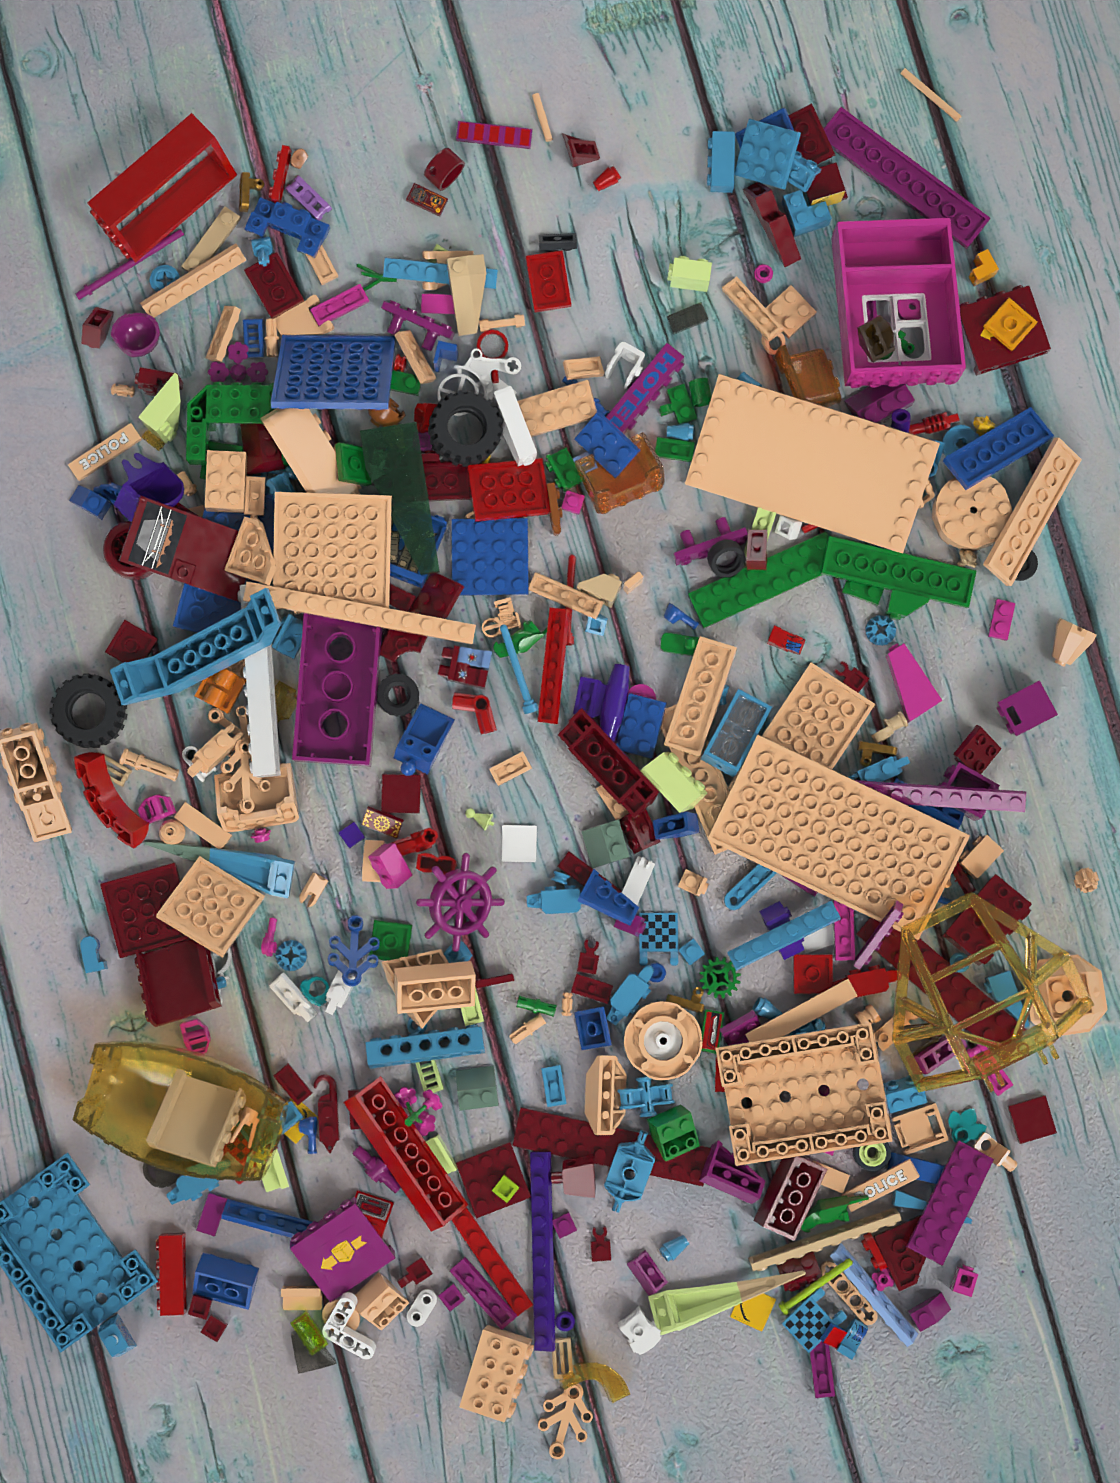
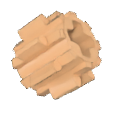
(1086, 880)

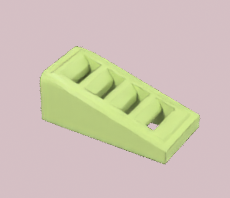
(435, 1071)

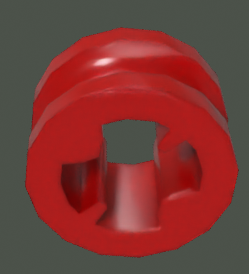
(400, 363)

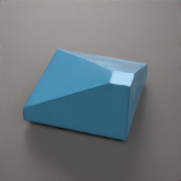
(596, 626)

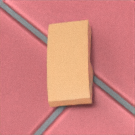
(368, 872)

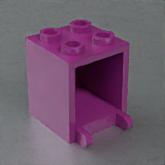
(1031, 706)
(969, 779)

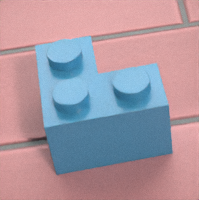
(804, 218)

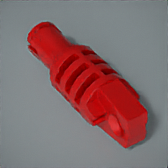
(933, 423)

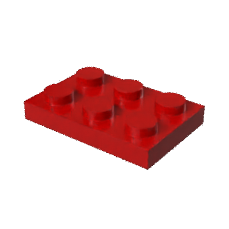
(548, 281)

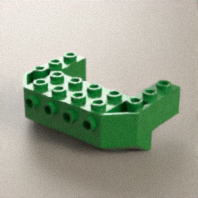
(223, 405)

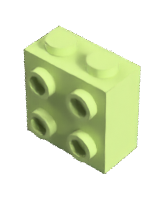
(690, 274)

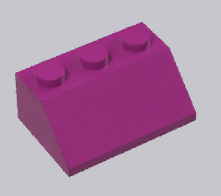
(879, 402)

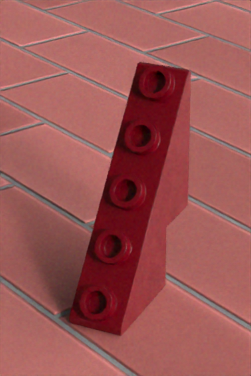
(773, 222)

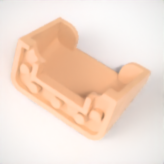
(270, 808)

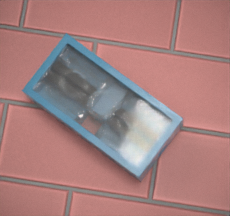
(736, 733)

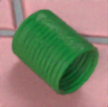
(700, 392)

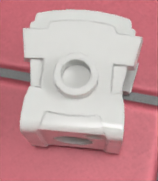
(630, 354)
(640, 1331)

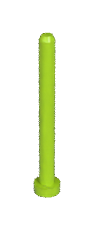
(786, 1306)

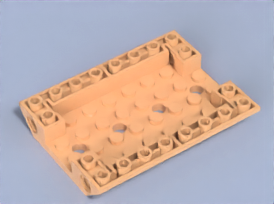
(809, 1120)

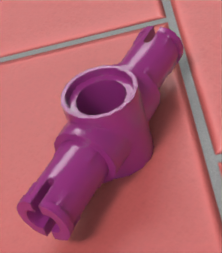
(376, 1169)

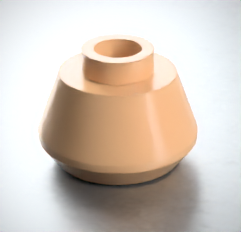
(177, 833)

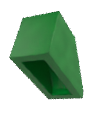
(903, 604)

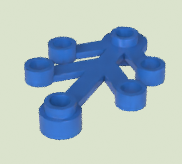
(353, 955)

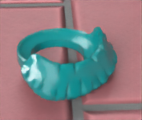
(305, 987)

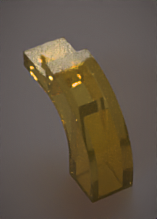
(610, 1380)

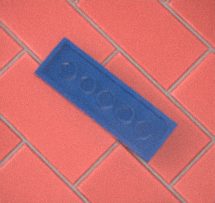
(998, 448)

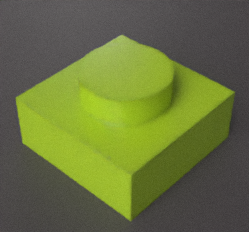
(505, 1188)

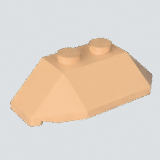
(601, 1094)

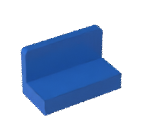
(445, 351)

